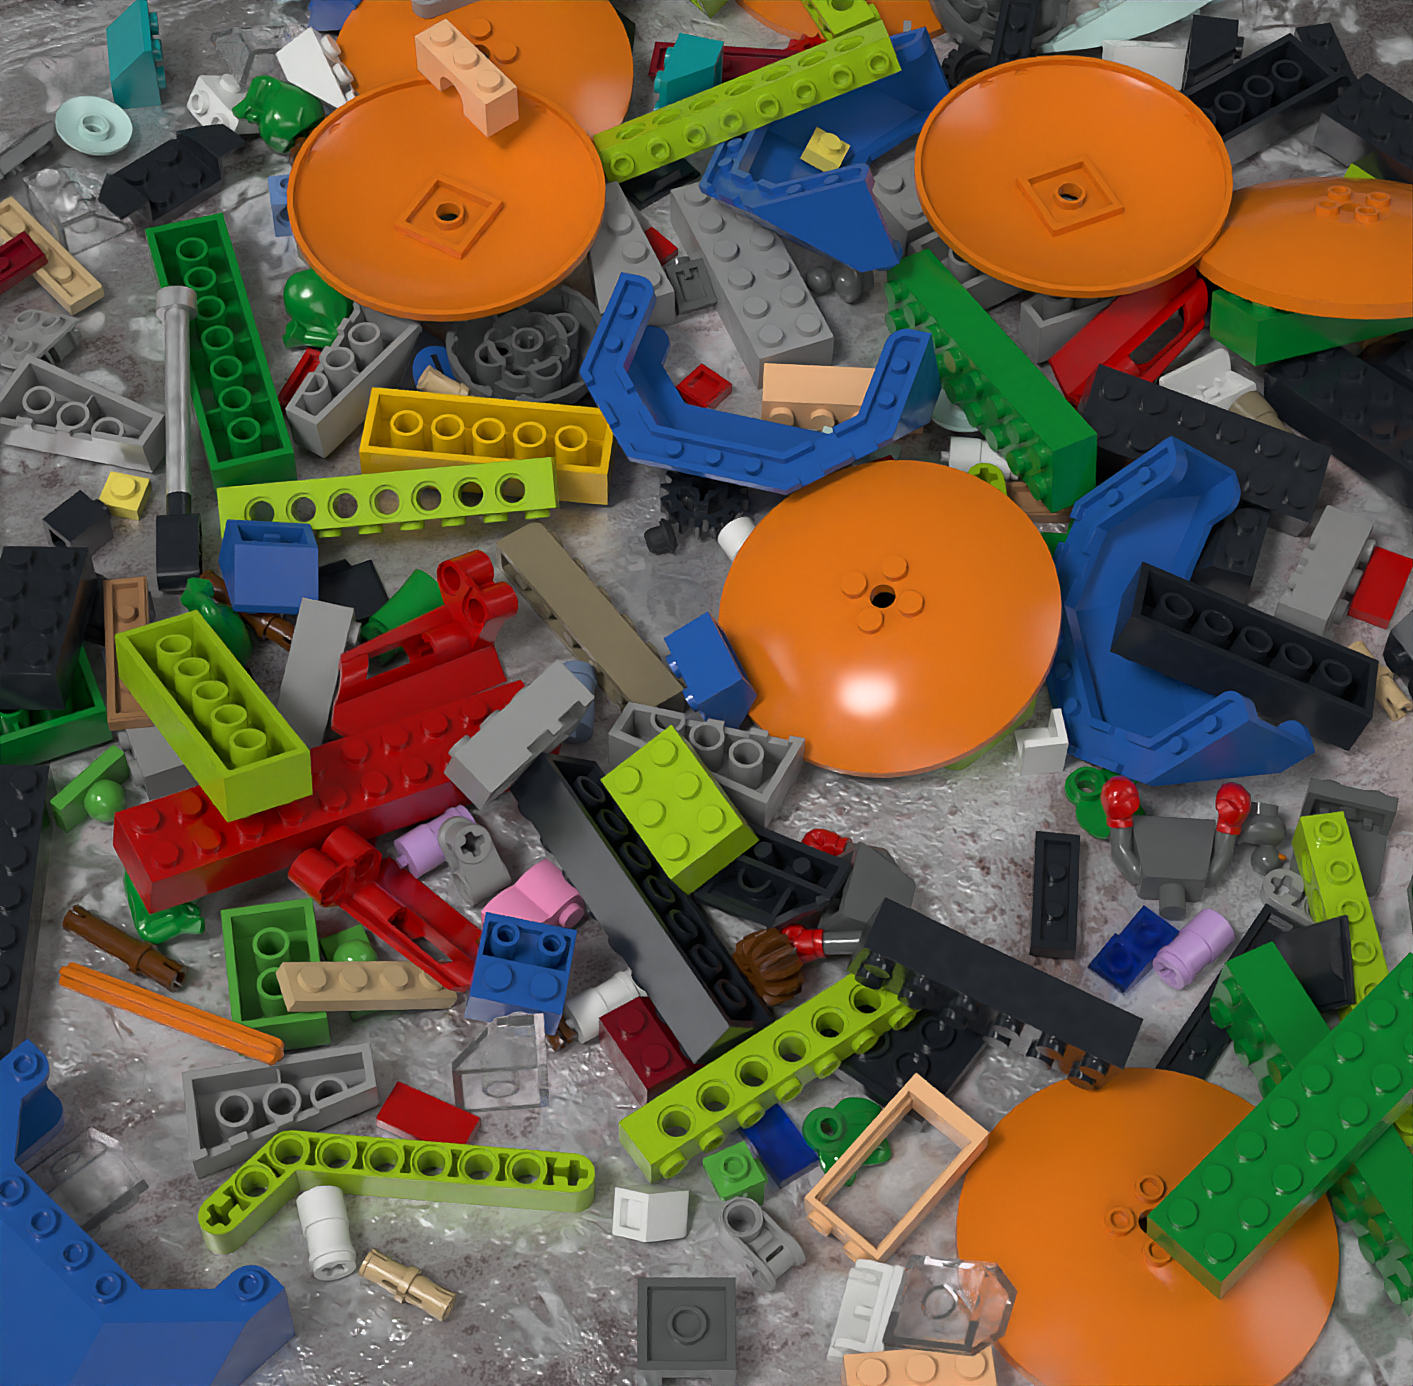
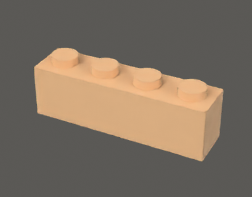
(814, 394)

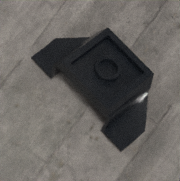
(171, 176)

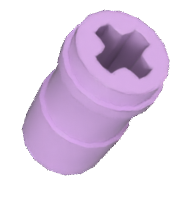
(420, 848)
(1193, 949)

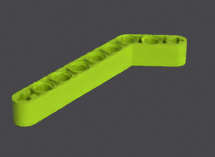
(228, 1228)

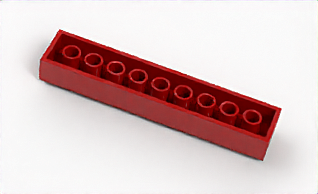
(368, 780)

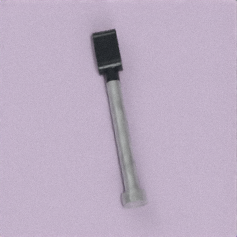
(179, 531)

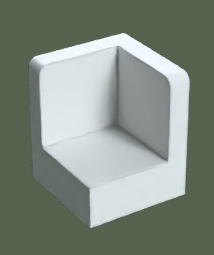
(1042, 748)
(650, 1212)

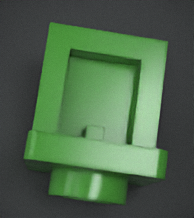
(736, 1173)

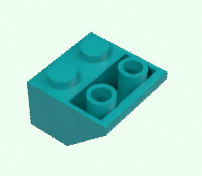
(135, 56)
(689, 69)

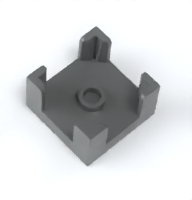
(686, 1329)

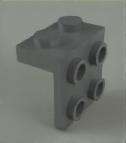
(1368, 820)

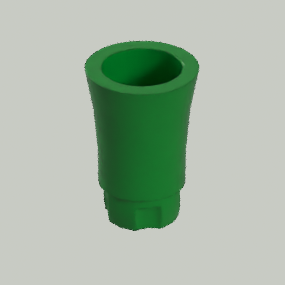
(414, 598)

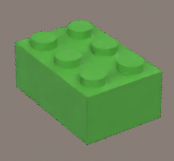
(255, 947)

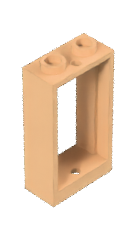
(941, 1114)

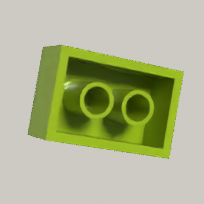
(679, 810)

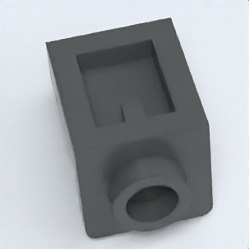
(690, 285)

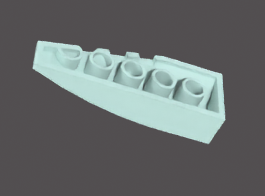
(1122, 22)

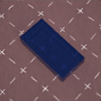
(779, 1147)

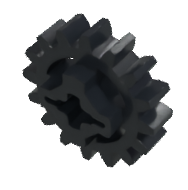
(686, 503)

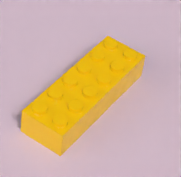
(446, 430)

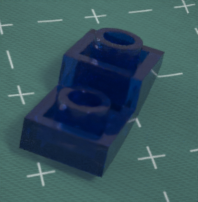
(1131, 953)

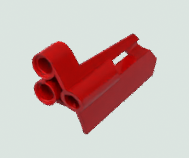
(1124, 326)
(447, 651)
(389, 904)

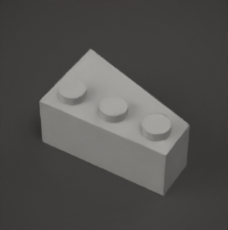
(512, 738)

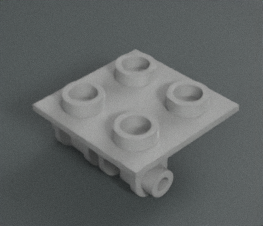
(40, 335)

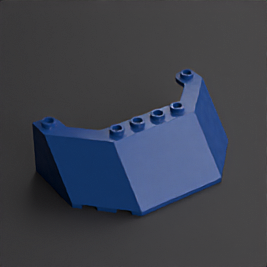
(835, 208)
(662, 431)
(1119, 709)
(76, 1312)

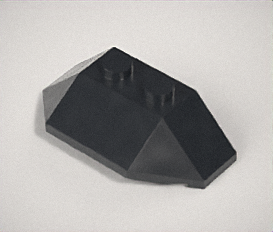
(775, 881)

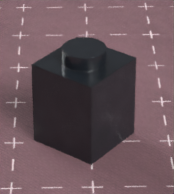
(79, 523)

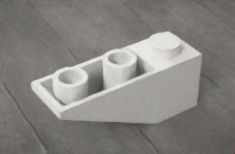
(315, 67)

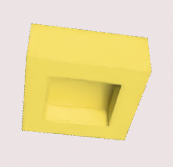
(825, 151)
(126, 495)

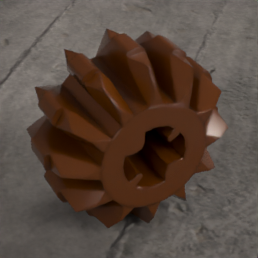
(770, 965)

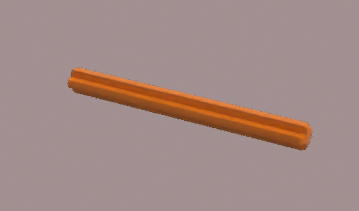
(172, 1013)

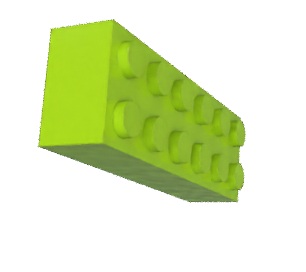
(214, 715)

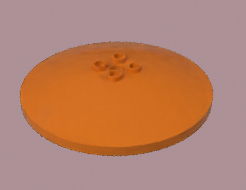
(1319, 247)
(1095, 1293)

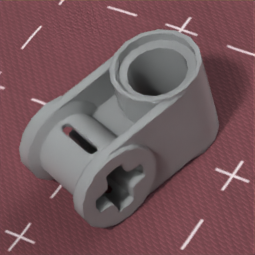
(476, 864)
(763, 1250)

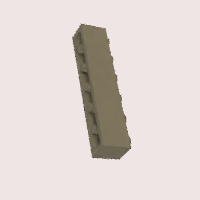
(586, 619)

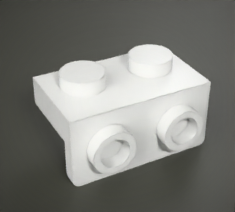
(213, 102)
(1209, 380)

